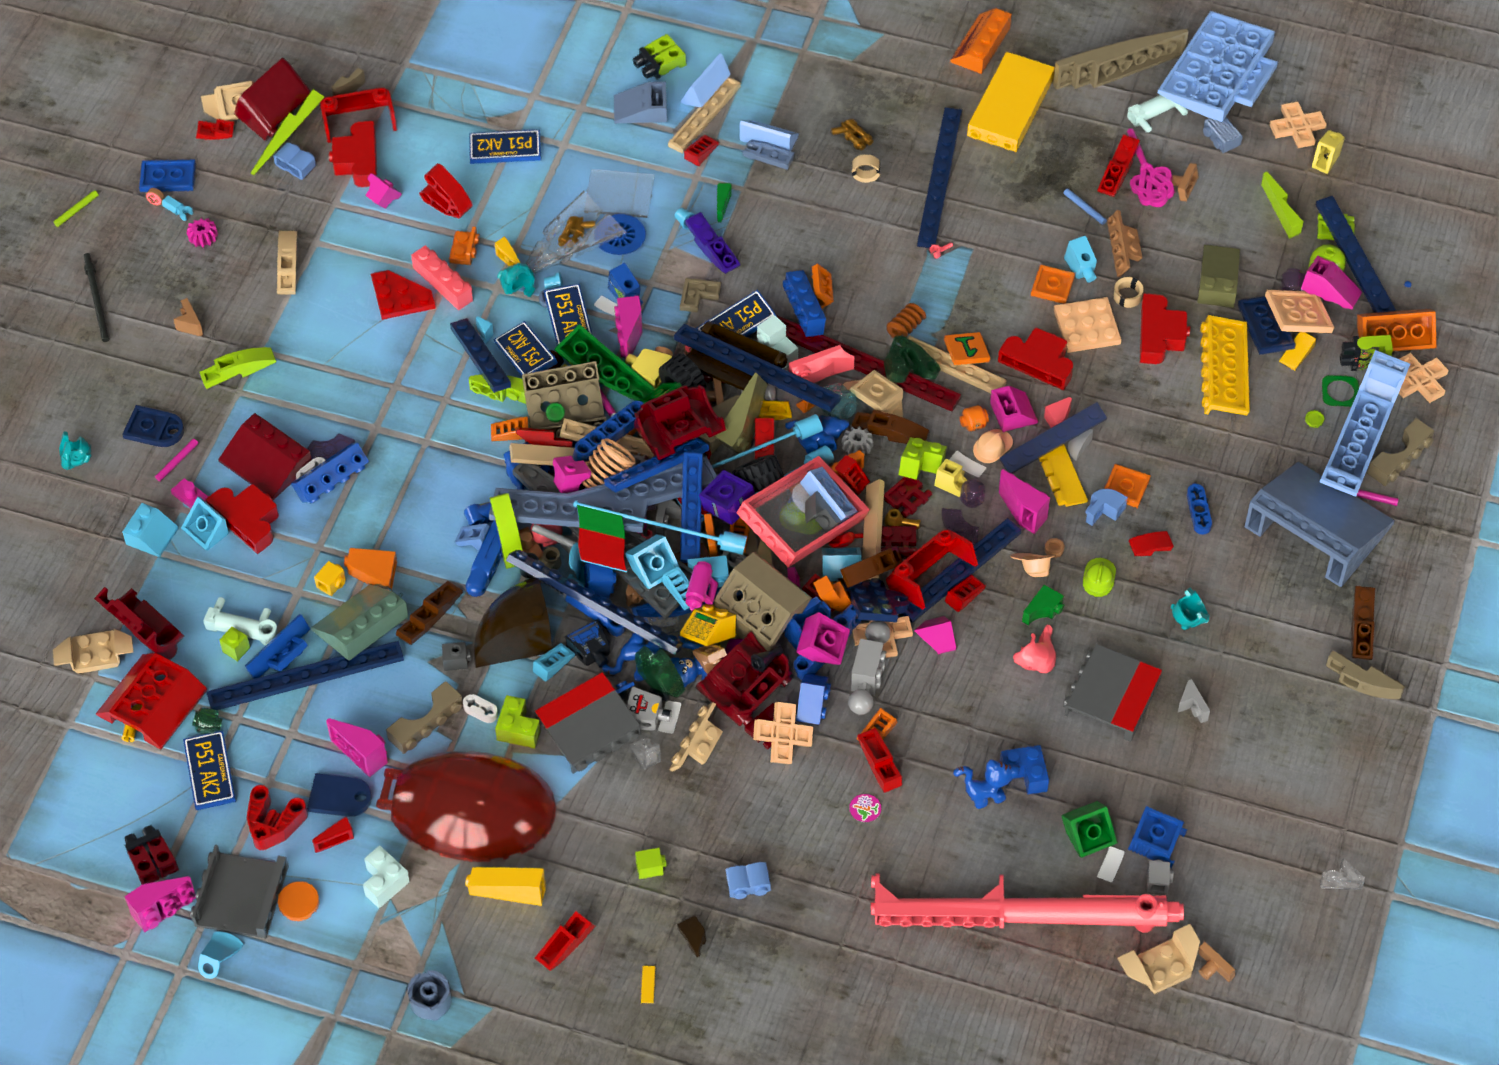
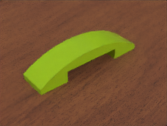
(506, 526)

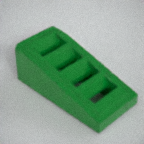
(724, 193)

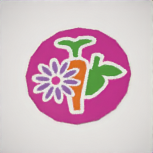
(865, 808)

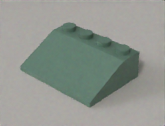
(361, 620)

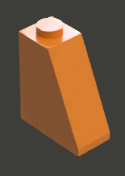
(372, 566)

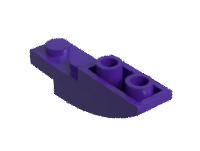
(712, 245)

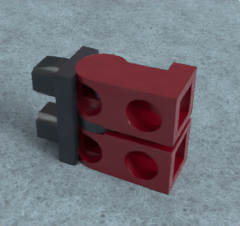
(147, 848)

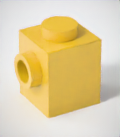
(330, 578)

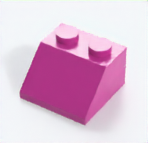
(823, 639)

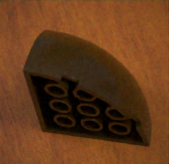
(514, 626)

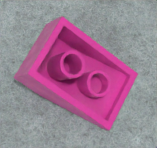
(359, 745)

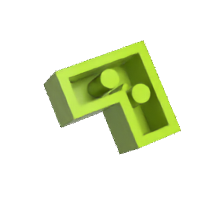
(921, 456)
(514, 726)

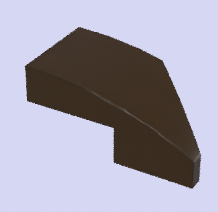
(693, 933)

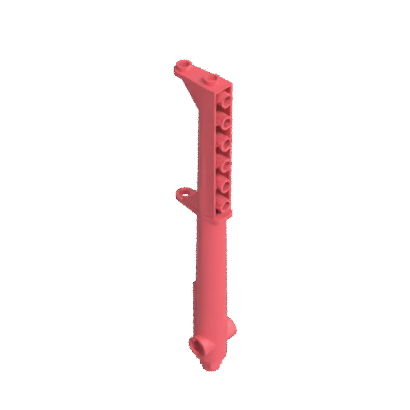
(995, 910)

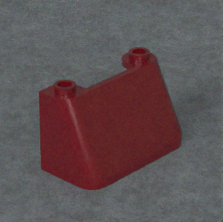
(271, 99)

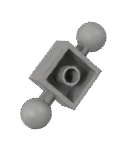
(868, 667)

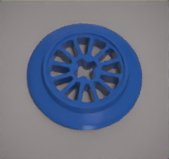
(632, 239)

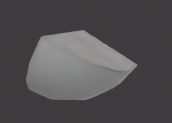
(1079, 444)

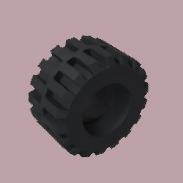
(681, 370)
(760, 472)

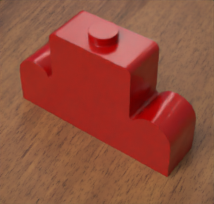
(356, 153)
(1161, 329)
(1039, 357)
(247, 514)

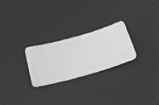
(605, 305)
(968, 465)
(669, 727)
(1111, 864)

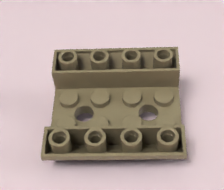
(564, 387)
(763, 592)

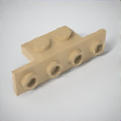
(700, 740)

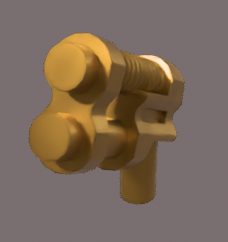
(851, 130)
(574, 226)

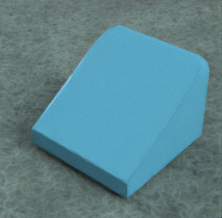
(484, 328)

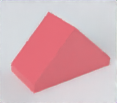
(1057, 412)

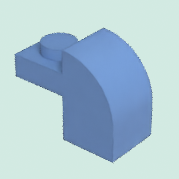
(1105, 502)

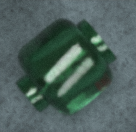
(207, 720)

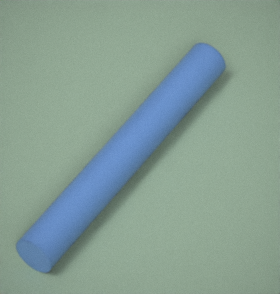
(1087, 208)

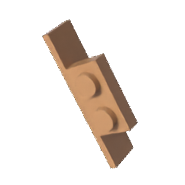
(1124, 243)

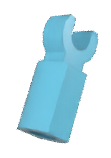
(176, 207)

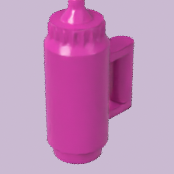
(699, 584)

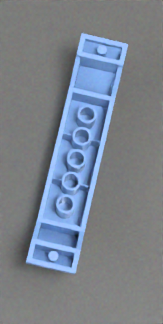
(1365, 423)

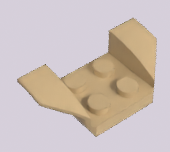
(224, 101)
(878, 393)
(93, 651)
(1165, 963)

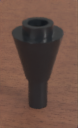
(762, 660)

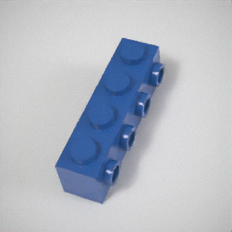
(804, 303)
(329, 473)

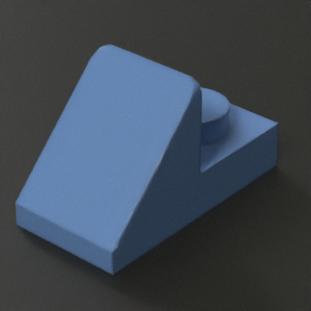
(472, 535)

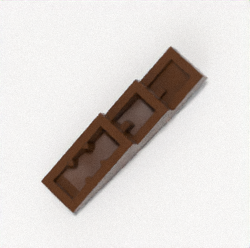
(429, 613)

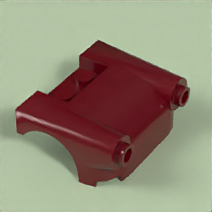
(676, 419)
(143, 622)
(739, 687)

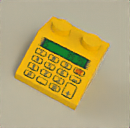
(709, 625)

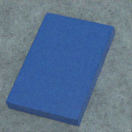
(167, 175)

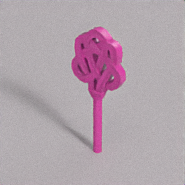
(1158, 178)

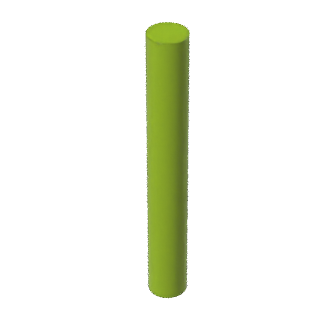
(73, 210)

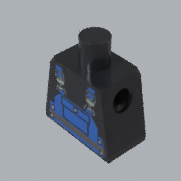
(589, 644)

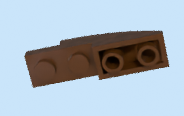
(893, 426)
(871, 566)
(1362, 623)

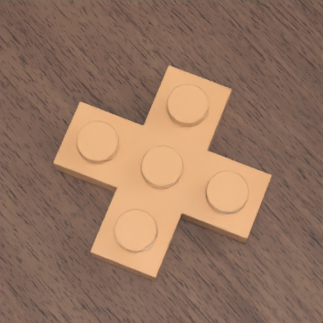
(1298, 124)
(1423, 378)
(898, 630)
(783, 733)

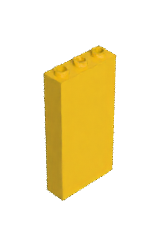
(1011, 101)

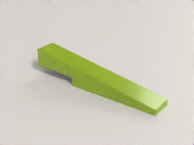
(287, 127)

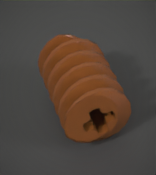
(906, 320)

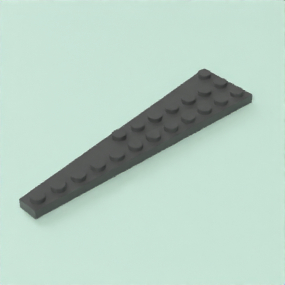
(658, 596)

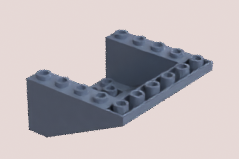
(1321, 516)

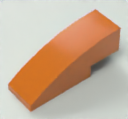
(833, 594)

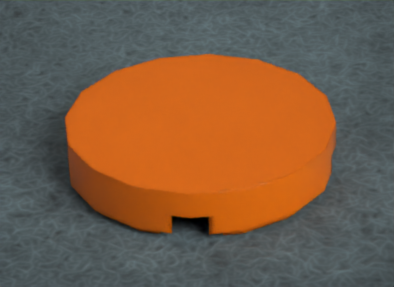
(298, 901)

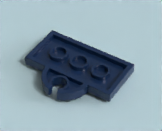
(876, 602)

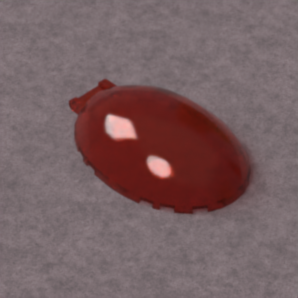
(469, 805)

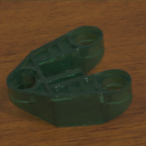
(909, 356)
(659, 671)

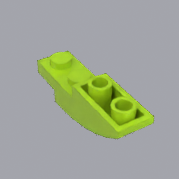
(232, 364)
(515, 392)

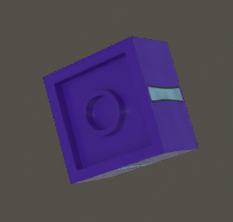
(725, 496)

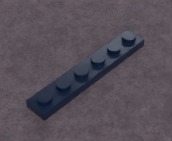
(480, 355)
(1053, 438)

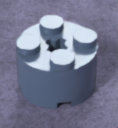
(429, 995)

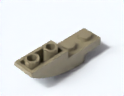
(1370, 682)

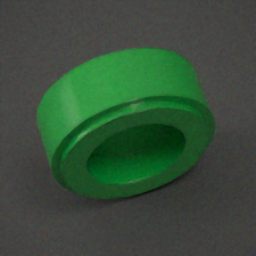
(555, 412)

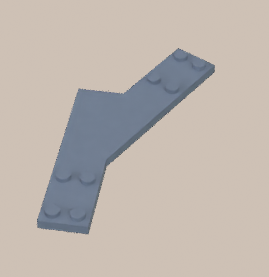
(558, 508)

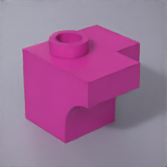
(381, 191)
(569, 473)

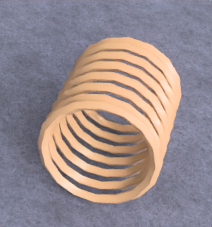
(612, 453)

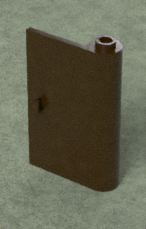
(727, 373)

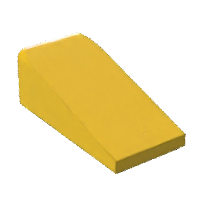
(505, 252)
(1304, 345)
(775, 409)

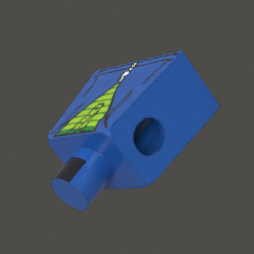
(623, 283)

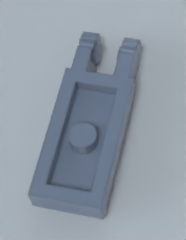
(768, 154)

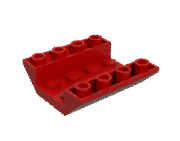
(163, 702)

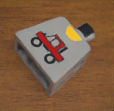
(647, 709)

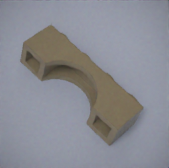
(1388, 466)
(407, 733)

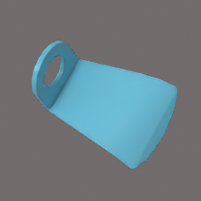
(576, 563)
(217, 950)

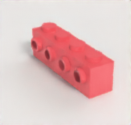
(442, 277)

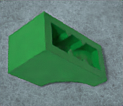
(1044, 605)

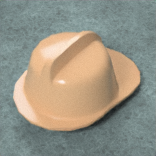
(992, 445)
(1034, 564)

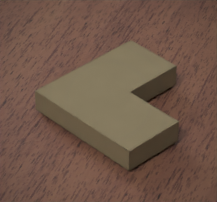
(695, 290)

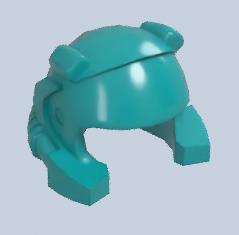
(516, 277)
(74, 453)
(1190, 610)

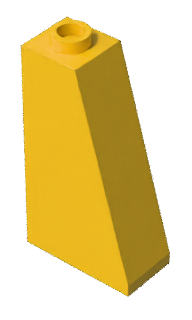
(508, 884)

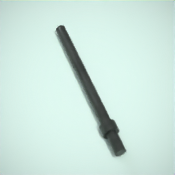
(90, 270)

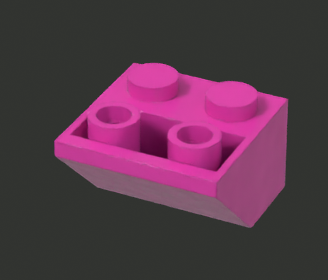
(1012, 408)

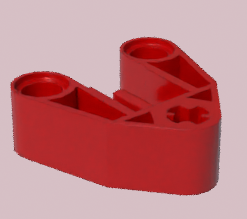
(445, 192)
(262, 824)

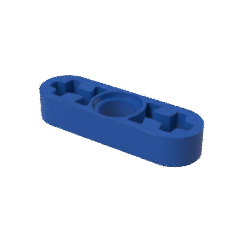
(1197, 516)

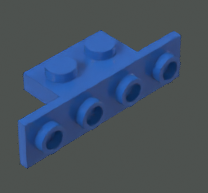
(280, 649)

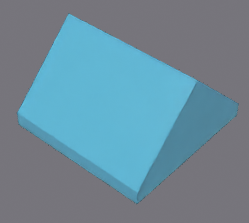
(205, 524)

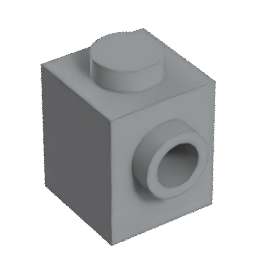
(1159, 876)

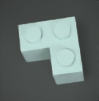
(773, 334)
(387, 877)

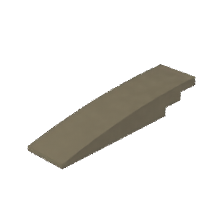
(1119, 59)

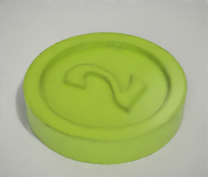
(1314, 419)

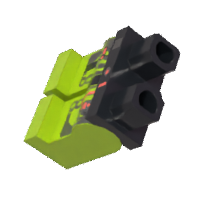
(659, 57)
(1360, 350)

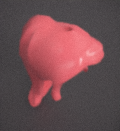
(1039, 655)

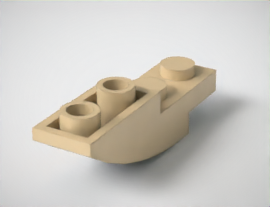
(287, 262)

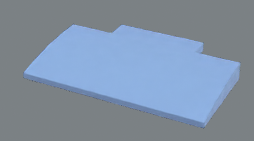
(1221, 67)

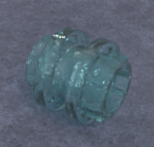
(847, 404)

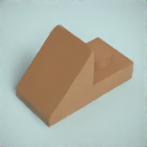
(188, 321)
(709, 656)

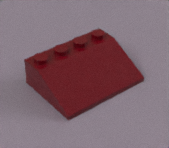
(264, 456)

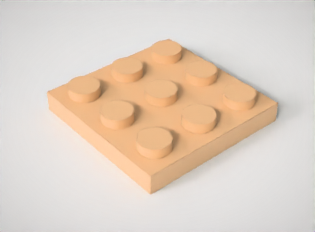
(1299, 311)
(1087, 324)

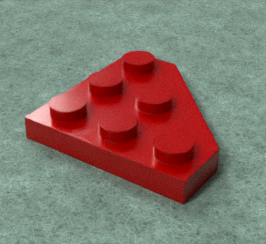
(400, 295)

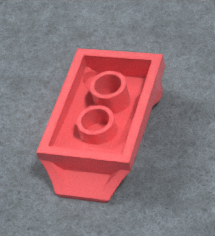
(822, 364)

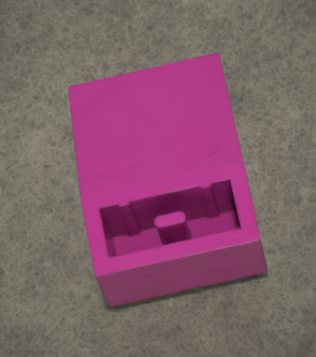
(1330, 283)
(628, 323)
(1024, 502)
(159, 900)

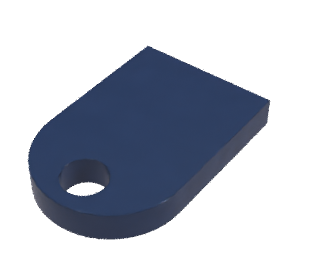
(153, 427)
(338, 795)

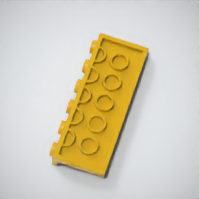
(1225, 365)

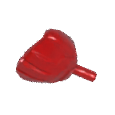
(844, 540)

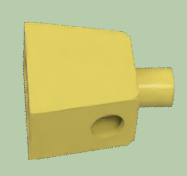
(1329, 144)
(648, 365)

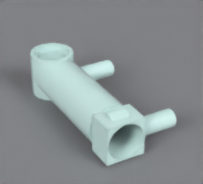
(1140, 113)
(255, 629)

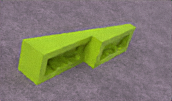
(1278, 198)

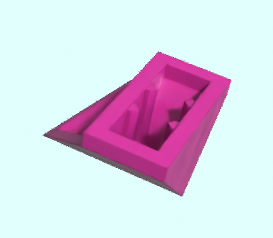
(938, 634)

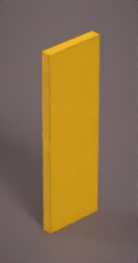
(648, 980)

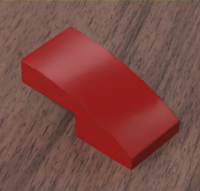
(212, 131)
(1148, 543)

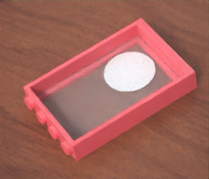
(779, 515)

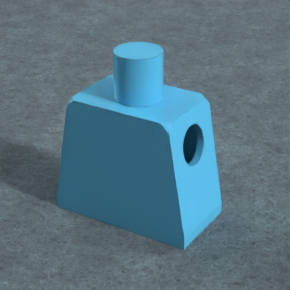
(1081, 259)

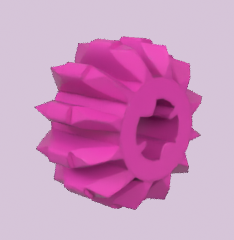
(202, 232)

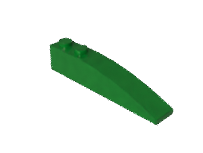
(614, 373)

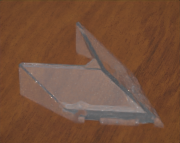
(548, 252)

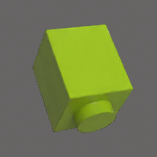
(234, 643)
(650, 863)

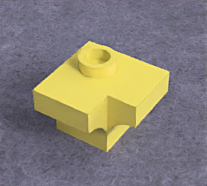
(950, 477)

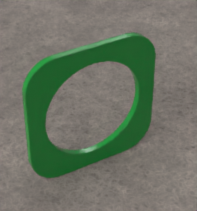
(1330, 401)

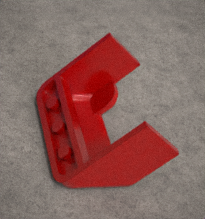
(355, 102)
(945, 541)

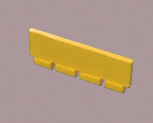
(1063, 477)

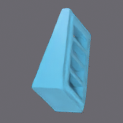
(674, 578)
(544, 670)

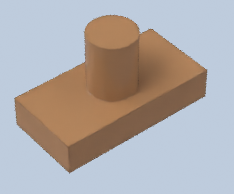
(1187, 182)
(717, 394)
(528, 543)
(1214, 963)

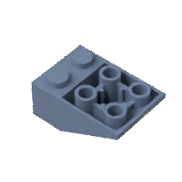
(641, 104)

